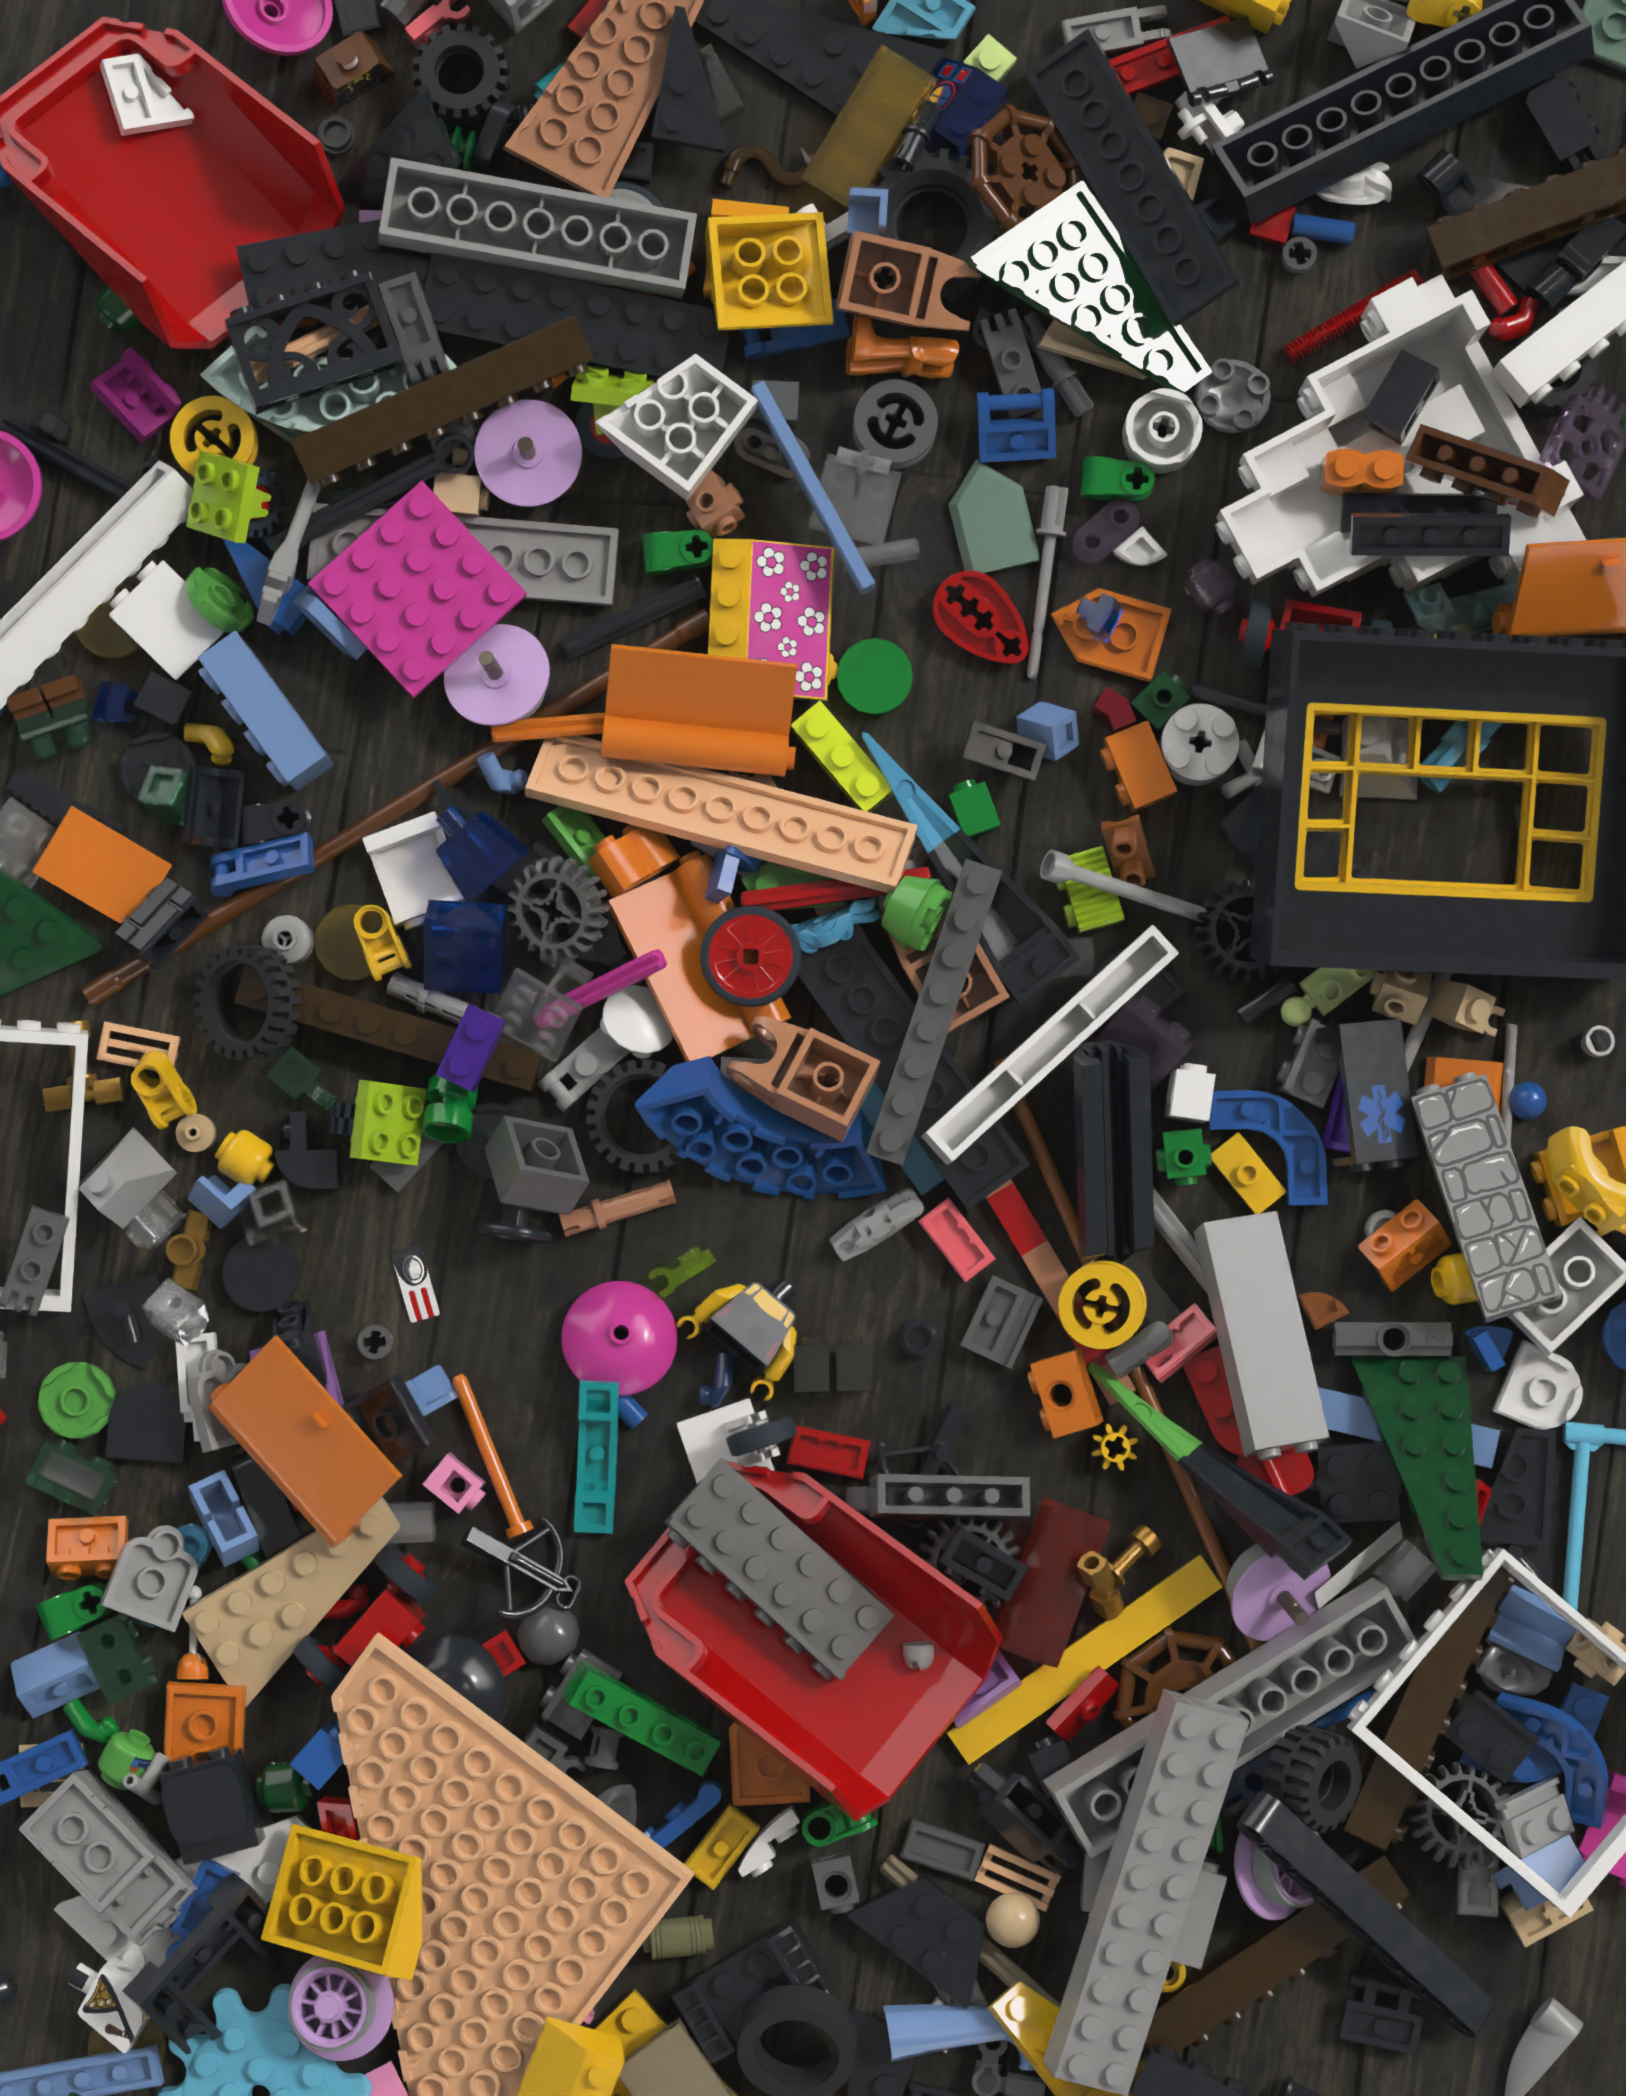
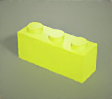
(841, 758)

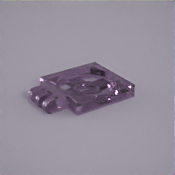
(1605, 417)

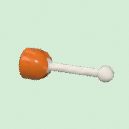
(193, 1664)

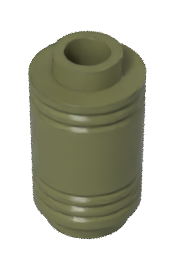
(680, 1937)

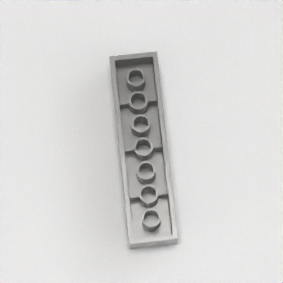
(537, 228)

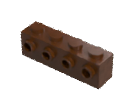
(1487, 470)

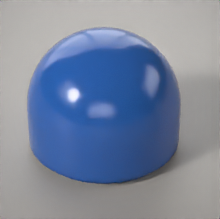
(1527, 1100)

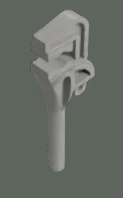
(283, 564)

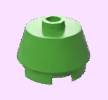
(915, 911)

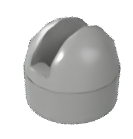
(1602, 1038)
(918, 1654)

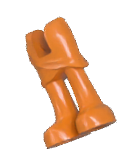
(910, 356)

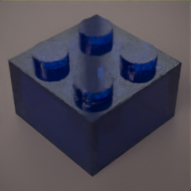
(464, 946)

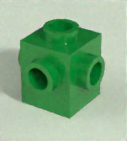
(1191, 1143)

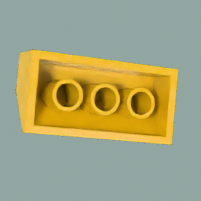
(572, 2062)

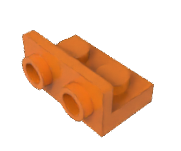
(1405, 1244)
(85, 1546)

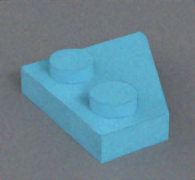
(925, 18)

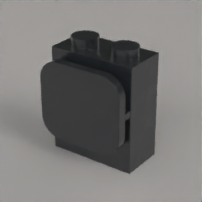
(211, 1804)

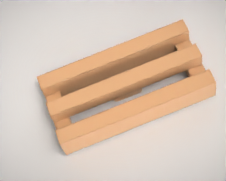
(105, 1041)
(986, 1863)

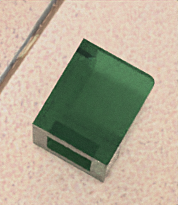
(165, 794)

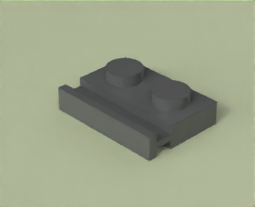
(1001, 1321)

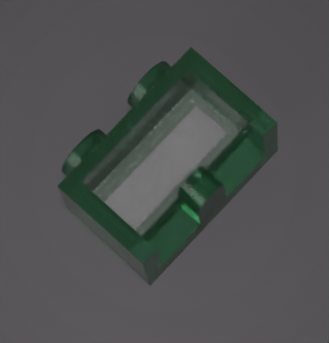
(72, 1478)

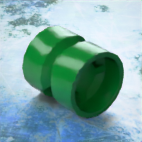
(448, 1111)

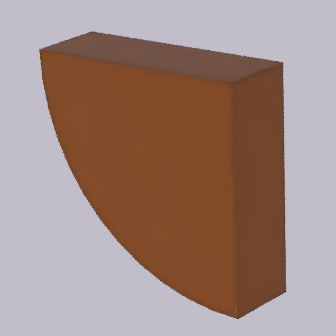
(1321, 1308)

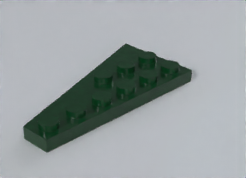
(1428, 1436)

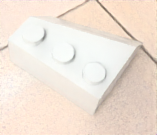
(681, 424)

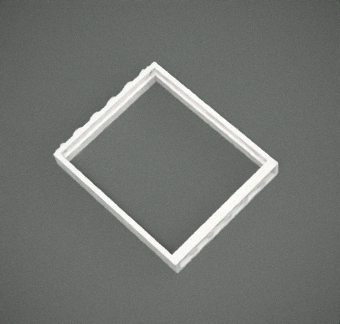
(66, 1034)
(1614, 1844)

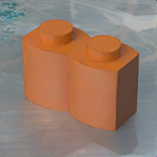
(1353, 471)
(631, 858)

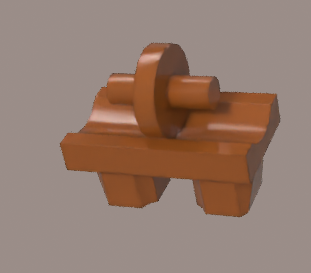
(1129, 850)

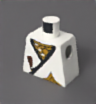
(107, 2006)

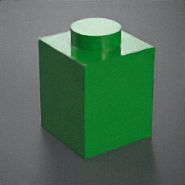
(973, 808)

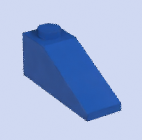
(253, 570)

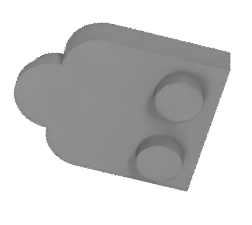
(214, 1369)
(152, 1578)

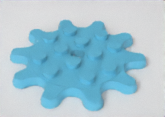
(258, 2051)

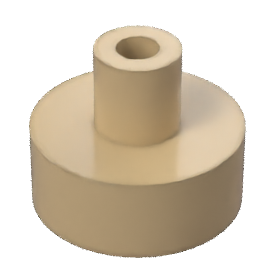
(204, 1135)

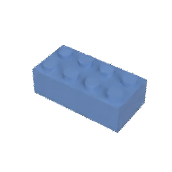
(262, 706)

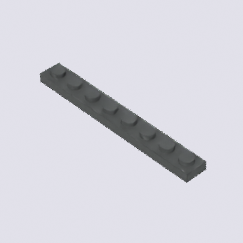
(934, 1012)

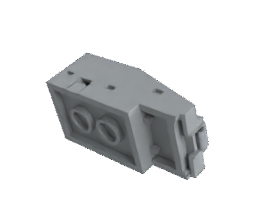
(109, 1856)

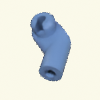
(501, 779)

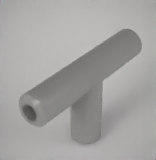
(1251, 778)
(145, 1785)

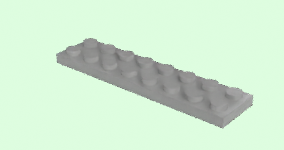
(544, 558)

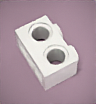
(1190, 1094)

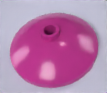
(291, 30)
(18, 486)
(596, 1353)

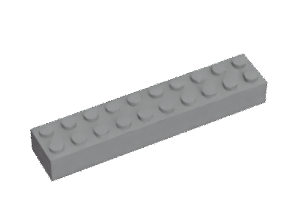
(1273, 1687)
(1145, 1892)

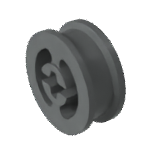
(921, 436)

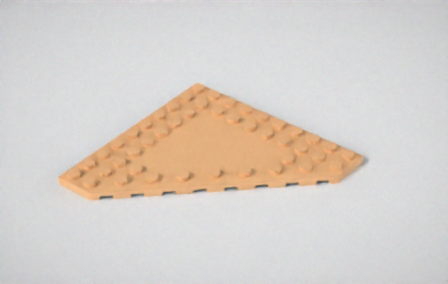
(524, 1875)

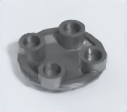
(1233, 396)

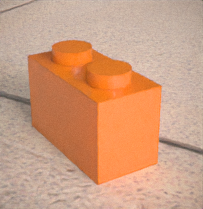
(1138, 767)

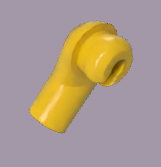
(215, 740)

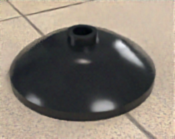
(465, 1668)

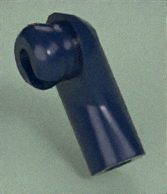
(722, 1383)

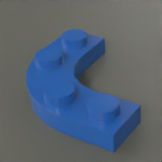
(1291, 1131)
(1582, 1705)
(1574, 1749)

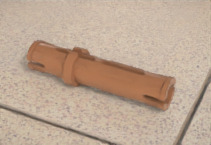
(617, 1208)

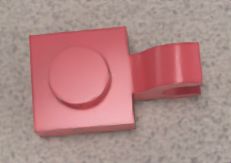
(433, 20)

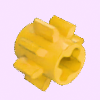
(1124, 1442)

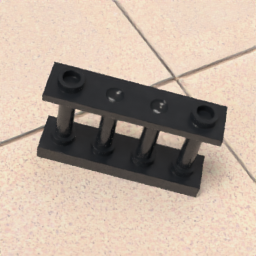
(1424, 524)

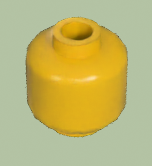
(245, 1157)
(1452, 1281)

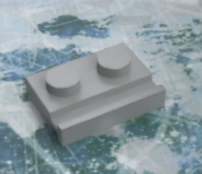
(1535, 1817)

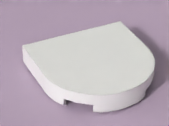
(1539, 1389)

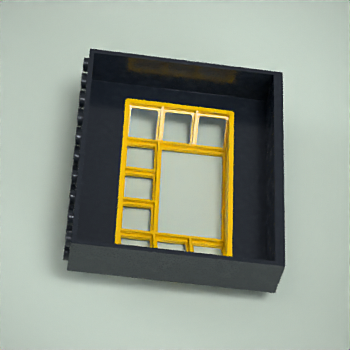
(1437, 922)

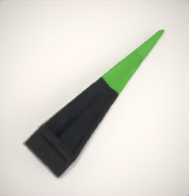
(1274, 1519)

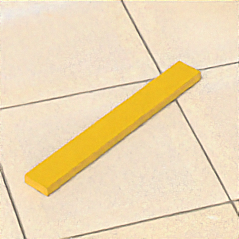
(1099, 1647)

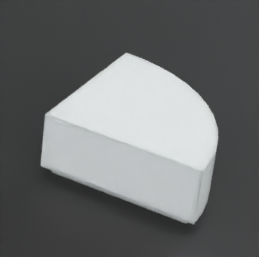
(1140, 549)

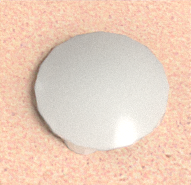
(635, 1021)

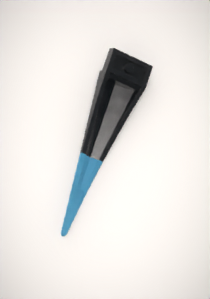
(1017, 934)

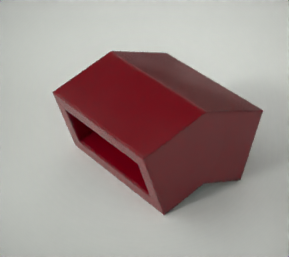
(1114, 710)

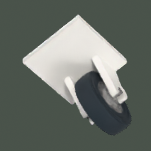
(734, 1435)

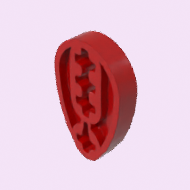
(962, 629)

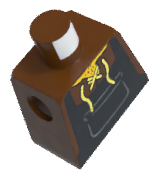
(350, 70)

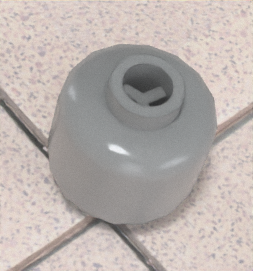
(301, 937)

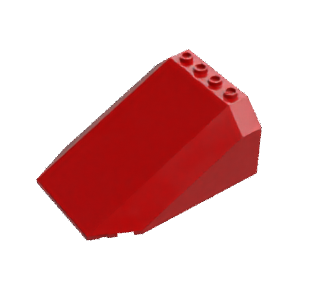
(165, 204)
(845, 1736)

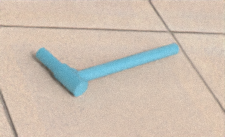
(1581, 1439)

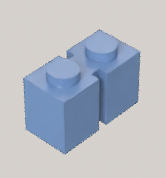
(217, 1508)

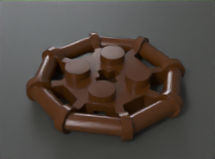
(1005, 189)
(1171, 1676)

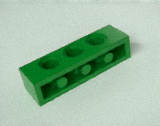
(641, 1718)

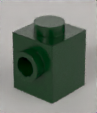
(1160, 700)

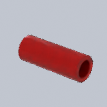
(1494, 289)

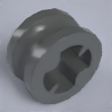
(1290, 264)
(368, 1332)

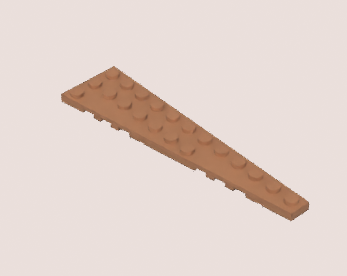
(601, 96)

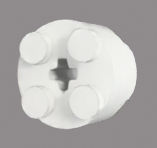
(1183, 428)
(1216, 731)

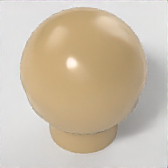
(1012, 1920)

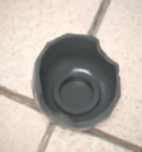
(548, 1635)

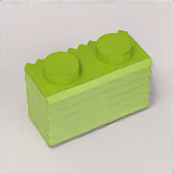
(1089, 906)

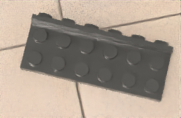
(777, 1571)

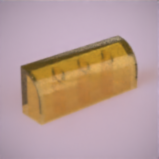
(869, 125)

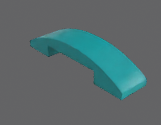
(596, 1456)

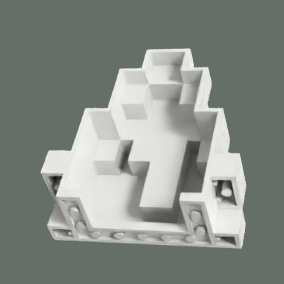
(1300, 525)

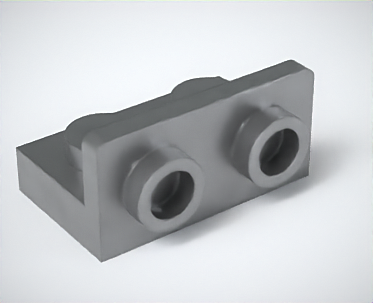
(1312, 1067)
(557, 1708)

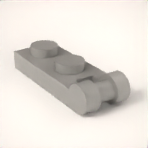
(586, 1066)

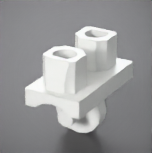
(1206, 121)

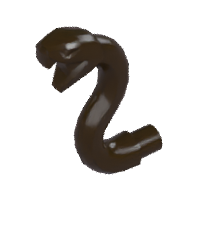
(739, 156)

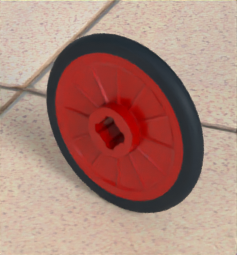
(751, 929)

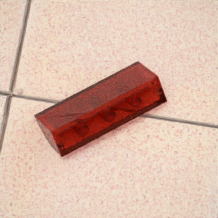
(1051, 1591)

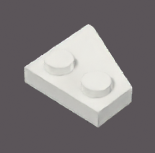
(141, 98)

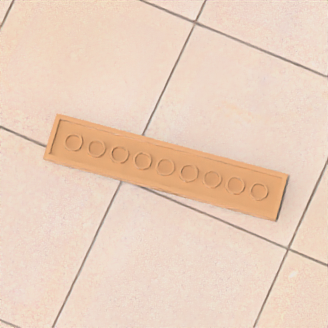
(725, 812)

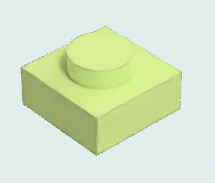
(991, 58)

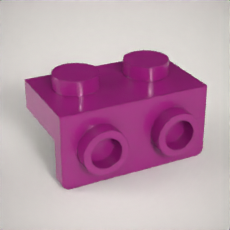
(137, 396)

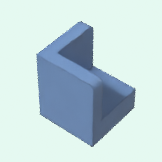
(867, 211)
(1051, 726)
(218, 1200)
(431, 1390)

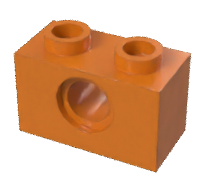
(1071, 1370)

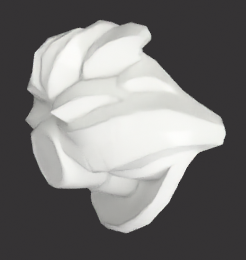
(1361, 188)

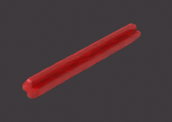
(816, 892)

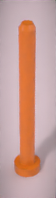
(490, 1458)

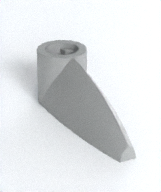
(1541, 2045)

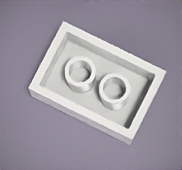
(1587, 1277)

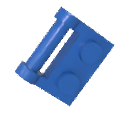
(1016, 437)

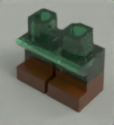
(37, 722)

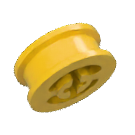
(232, 419)
(1097, 1335)

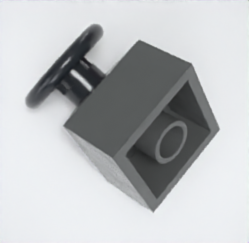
(533, 1170)

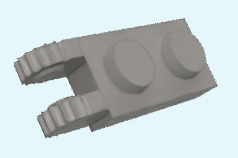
(1119, 28)

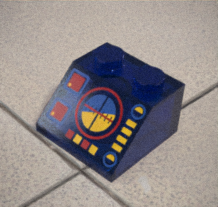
(966, 102)

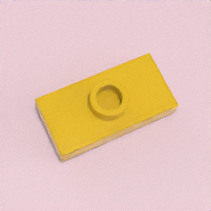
(1247, 1173)
(721, 1846)

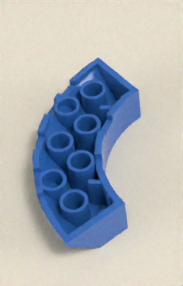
(751, 1141)

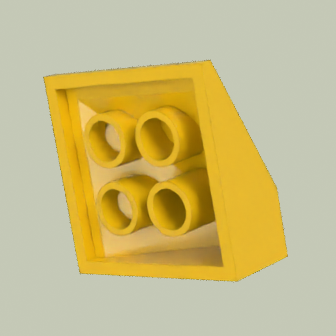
(768, 271)

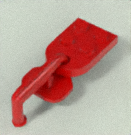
(1209, 1382)

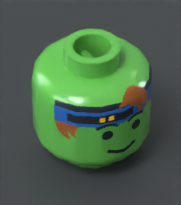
(123, 1755)

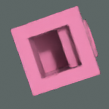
(440, 1484)

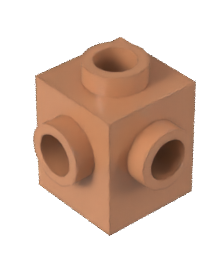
(715, 506)

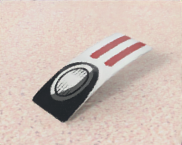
(415, 1283)

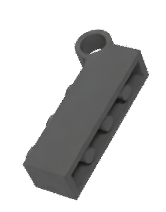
(942, 1497)

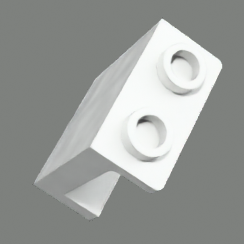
(164, 619)
(411, 868)

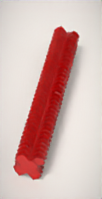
(1339, 322)

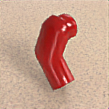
(1515, 325)
(347, 1607)

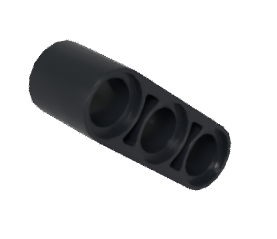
(267, 1506)

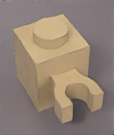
(462, 492)
(1464, 1007)

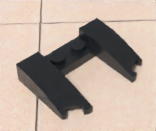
(163, 1990)

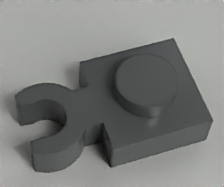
(552, 1749)

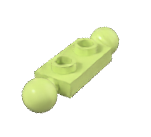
(1324, 991)

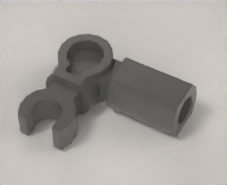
(988, 2080)

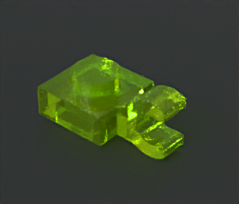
(692, 1263)

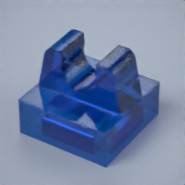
(1101, 616)
(111, 701)

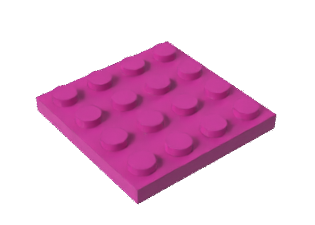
(417, 589)

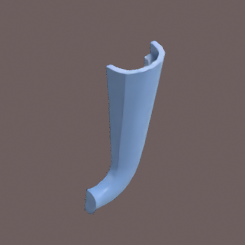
(936, 2028)

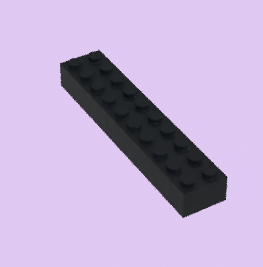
(1400, 102)

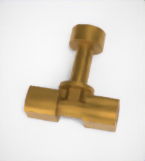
(100, 1091)
(189, 1249)
(1107, 1577)

